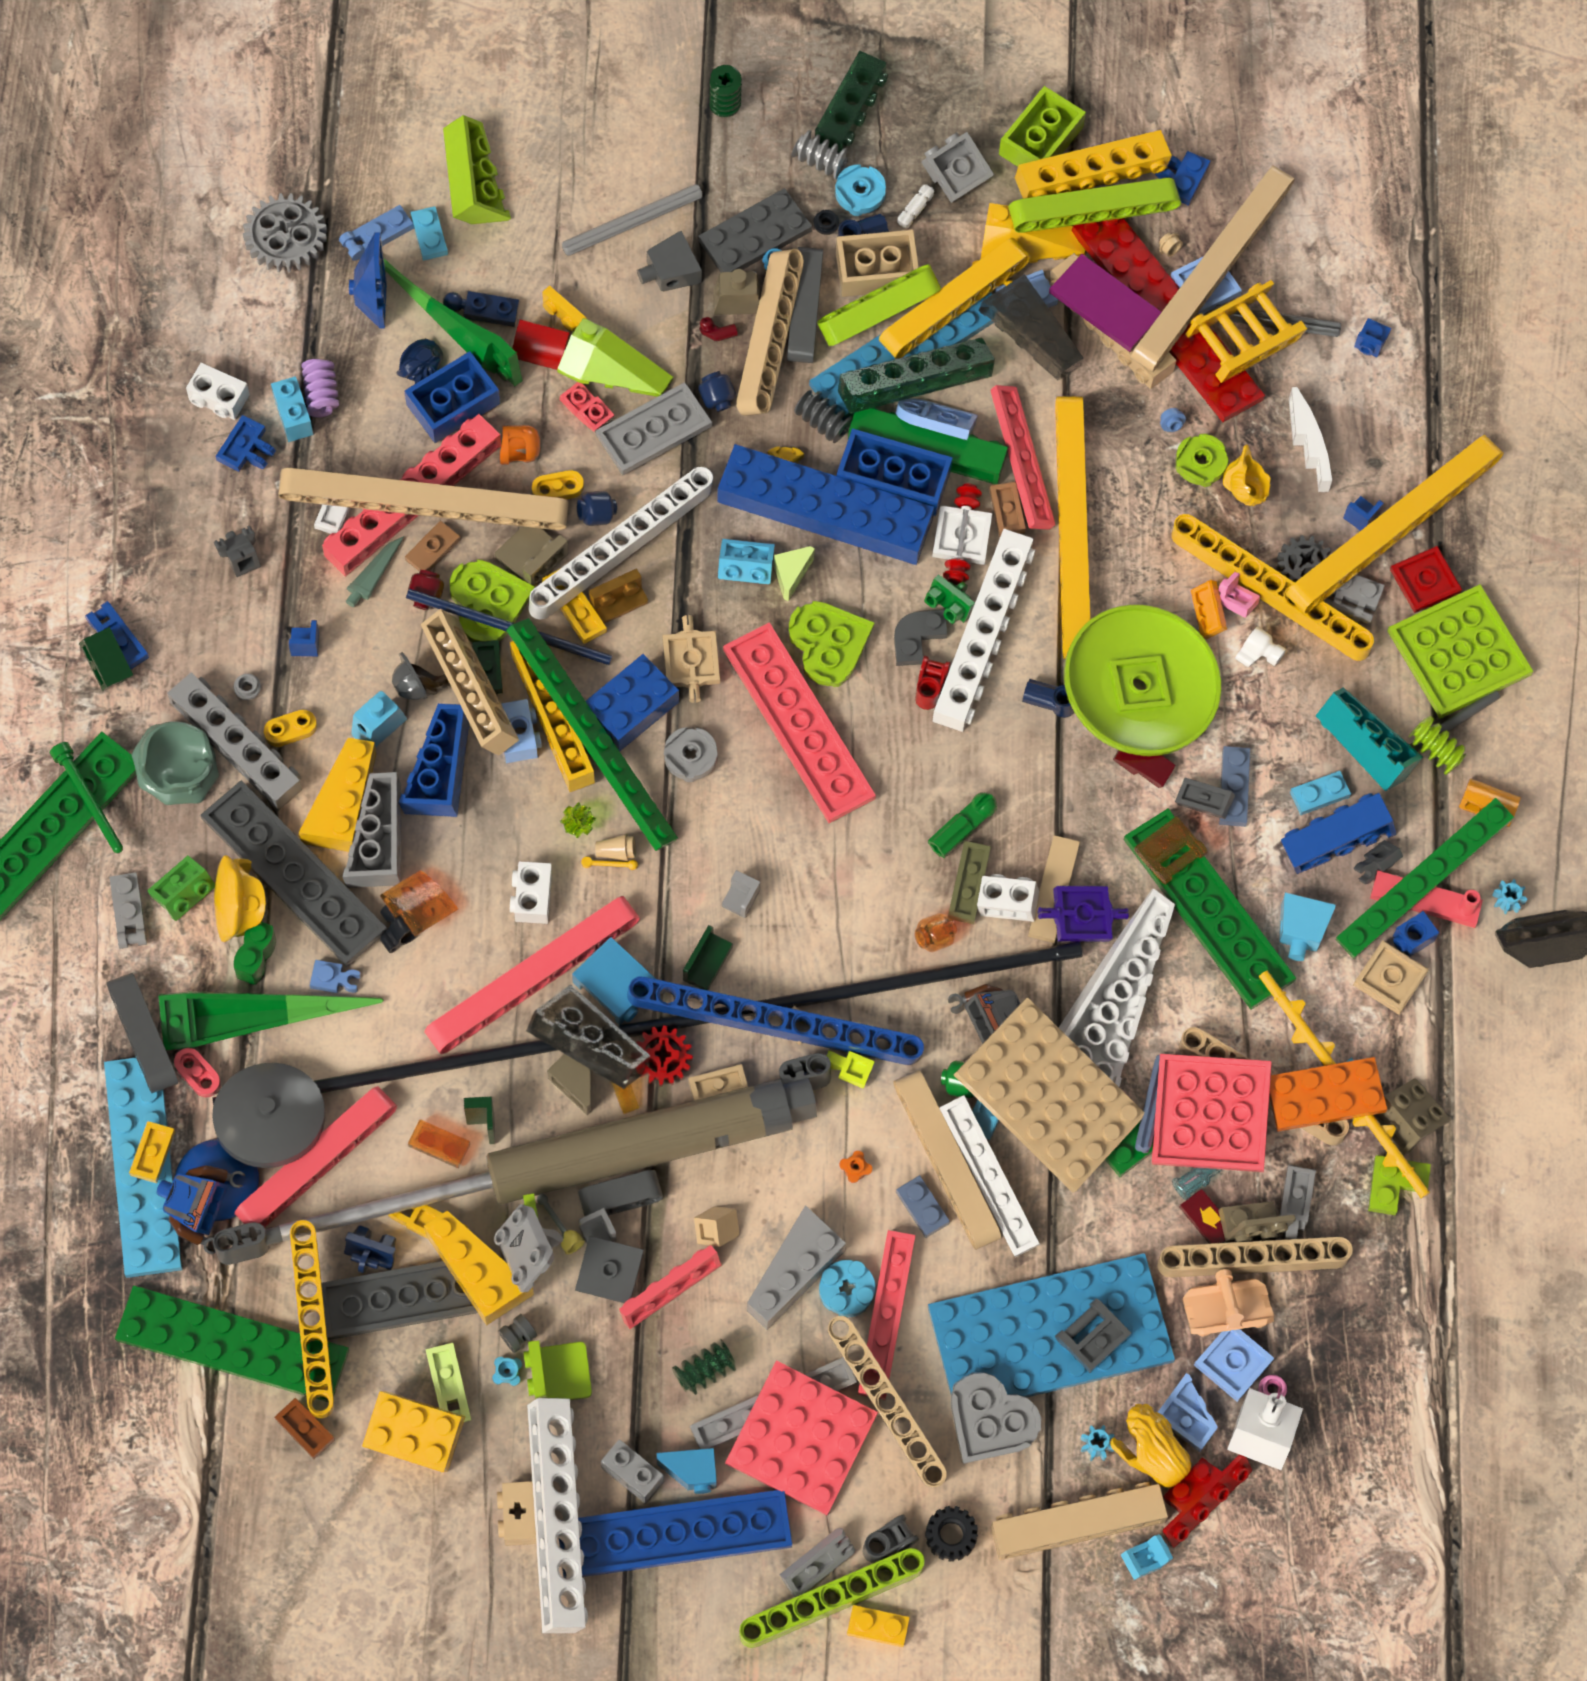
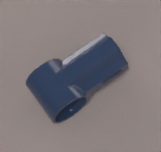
(869, 225)
(1047, 697)

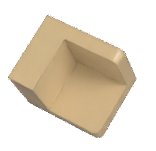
(716, 1226)

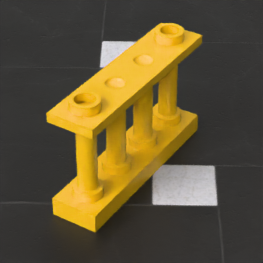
(1249, 354)

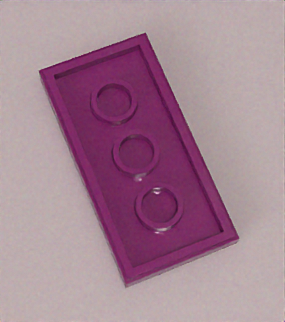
(1105, 302)

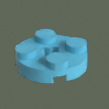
(856, 202)
(839, 1302)

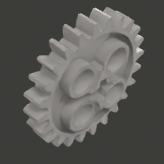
(277, 214)

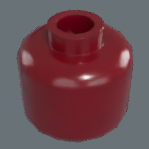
(427, 583)

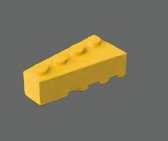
(339, 802)

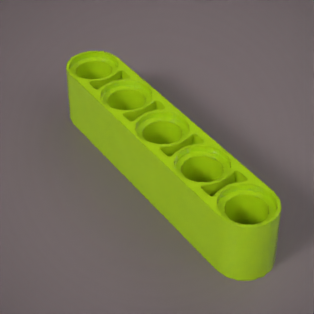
(879, 305)

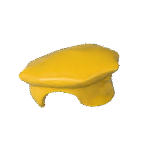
(237, 898)

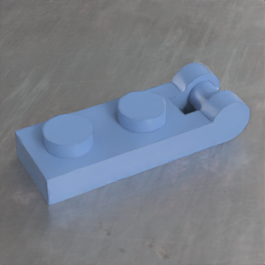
(389, 225)

